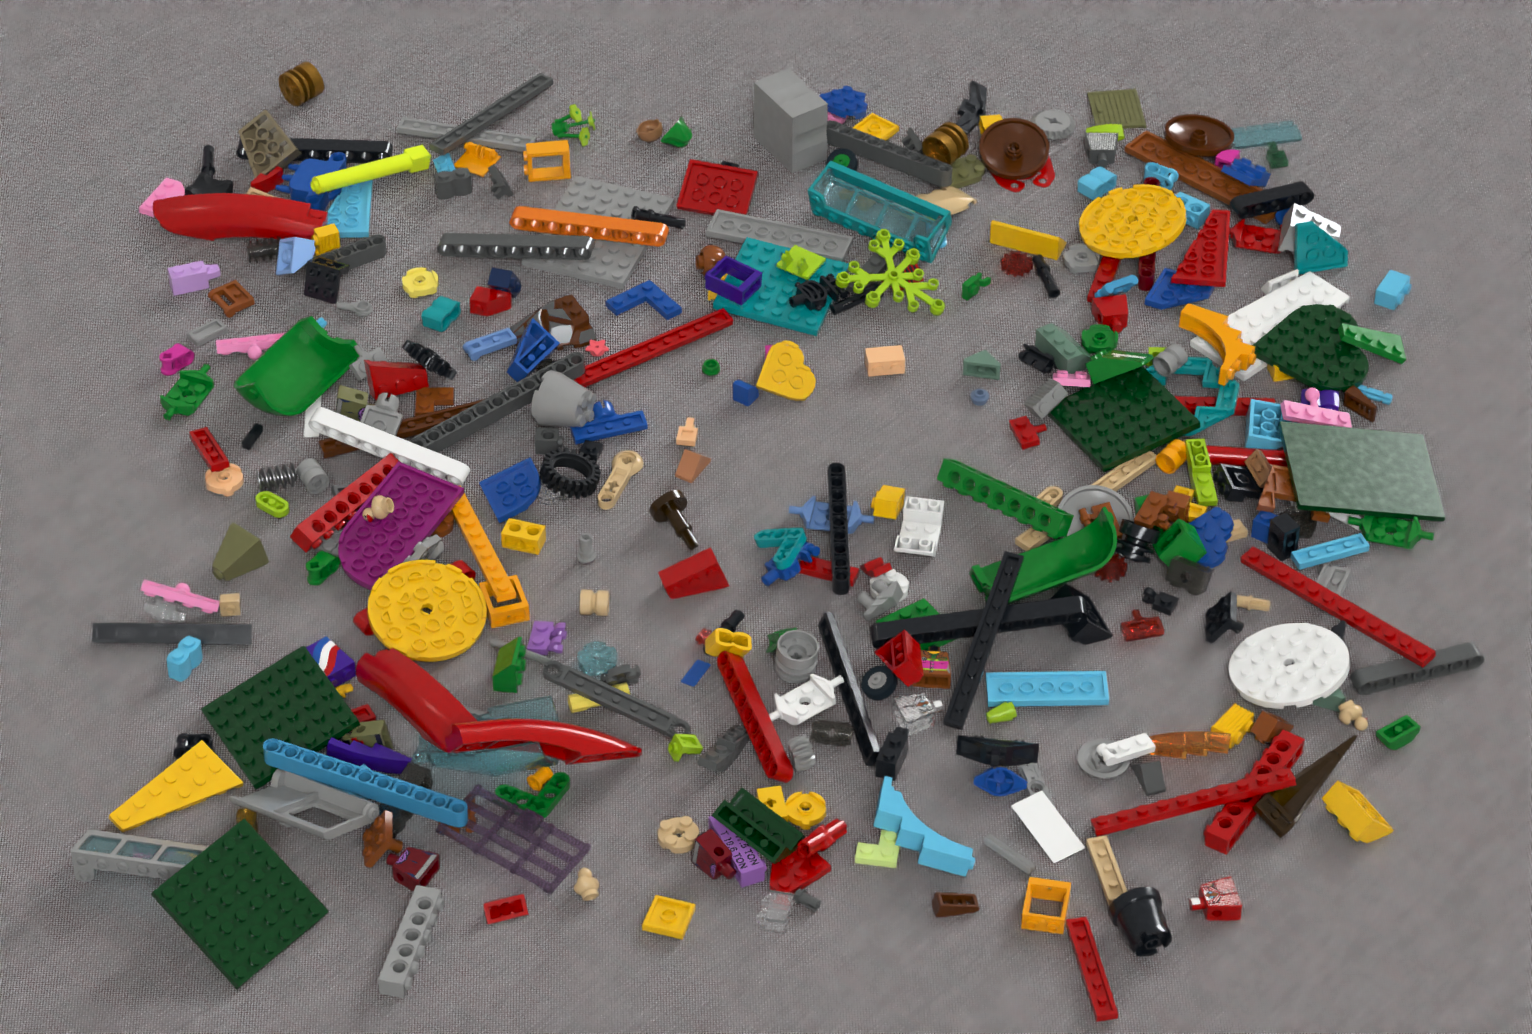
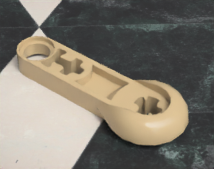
(623, 467)

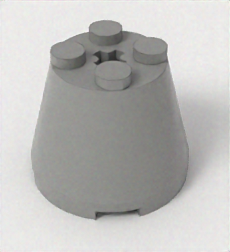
(562, 402)

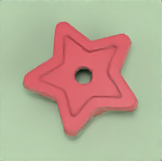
(597, 348)

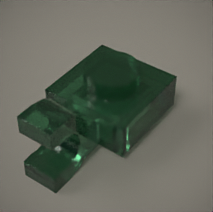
(1275, 157)

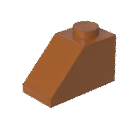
(1268, 726)

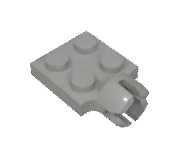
(383, 414)
(428, 549)

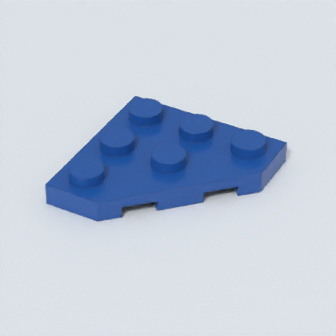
(1168, 294)

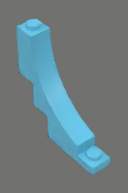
(933, 849)

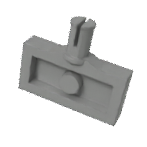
(358, 366)

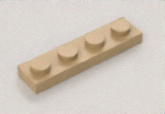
(1106, 867)

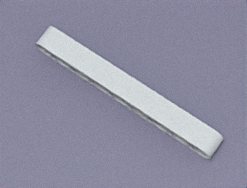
(382, 443)

